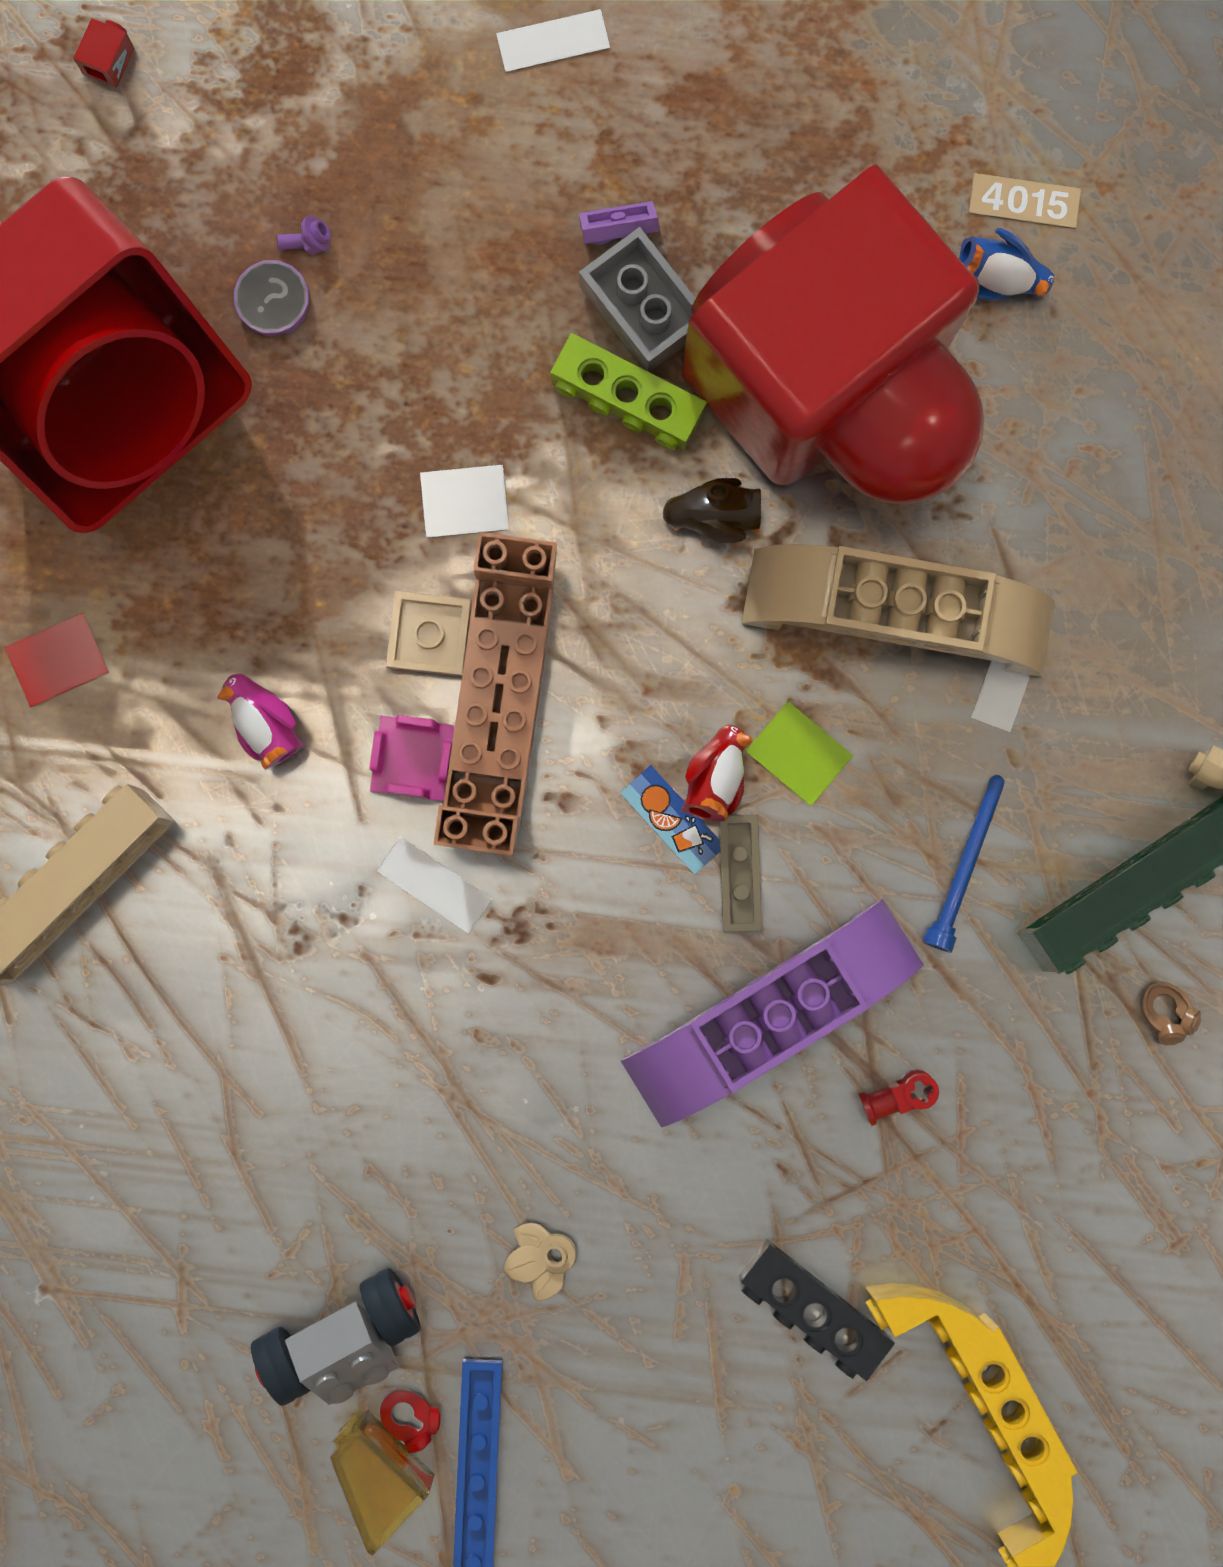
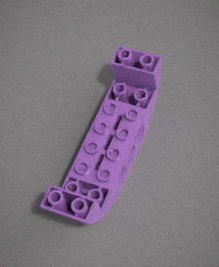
(774, 1016)

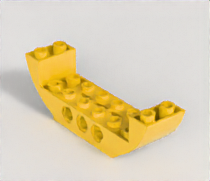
(1038, 1462)

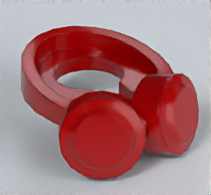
(413, 1438)

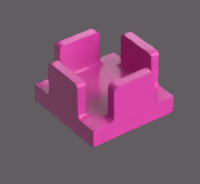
(411, 757)

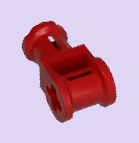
(898, 1097)

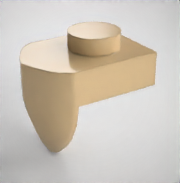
(1207, 769)

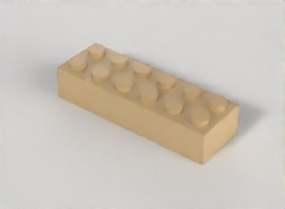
(76, 875)

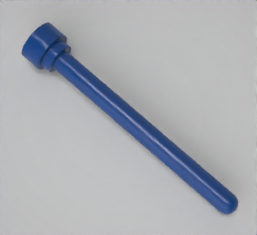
(942, 932)

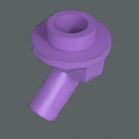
(313, 238)

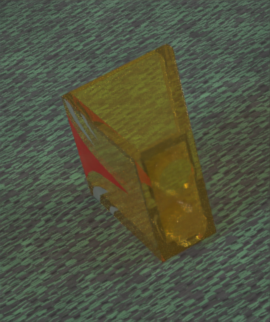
(378, 1478)

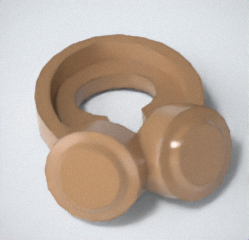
(1167, 1031)

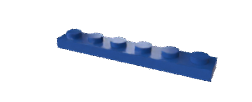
(477, 1463)

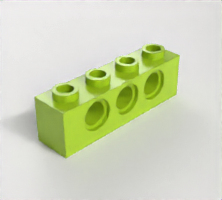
(583, 357)

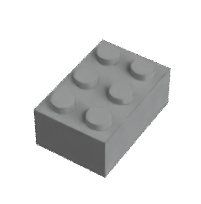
(640, 298)

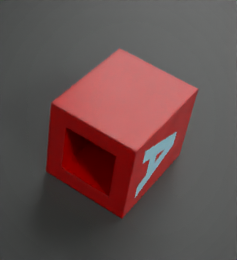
(104, 52)

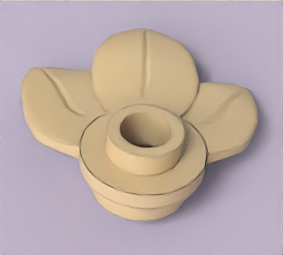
(534, 1262)

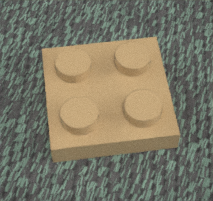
(428, 633)

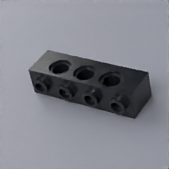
(859, 1356)

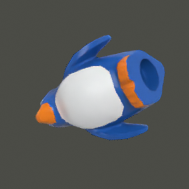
(1005, 267)

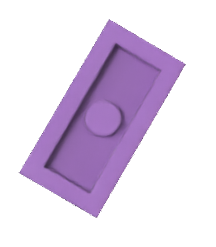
(618, 222)

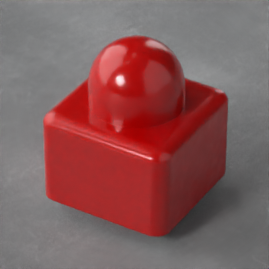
(837, 345)
(99, 359)

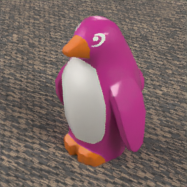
(260, 721)

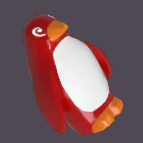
(717, 776)

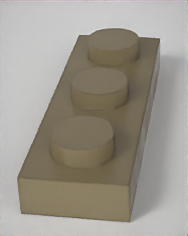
(740, 873)

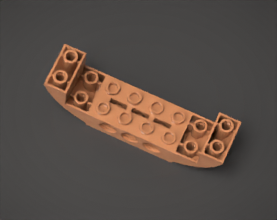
(498, 694)

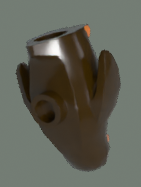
(716, 510)

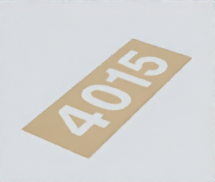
(1025, 200)

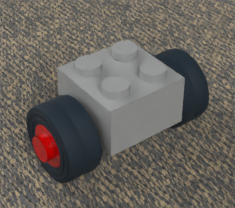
(342, 1349)

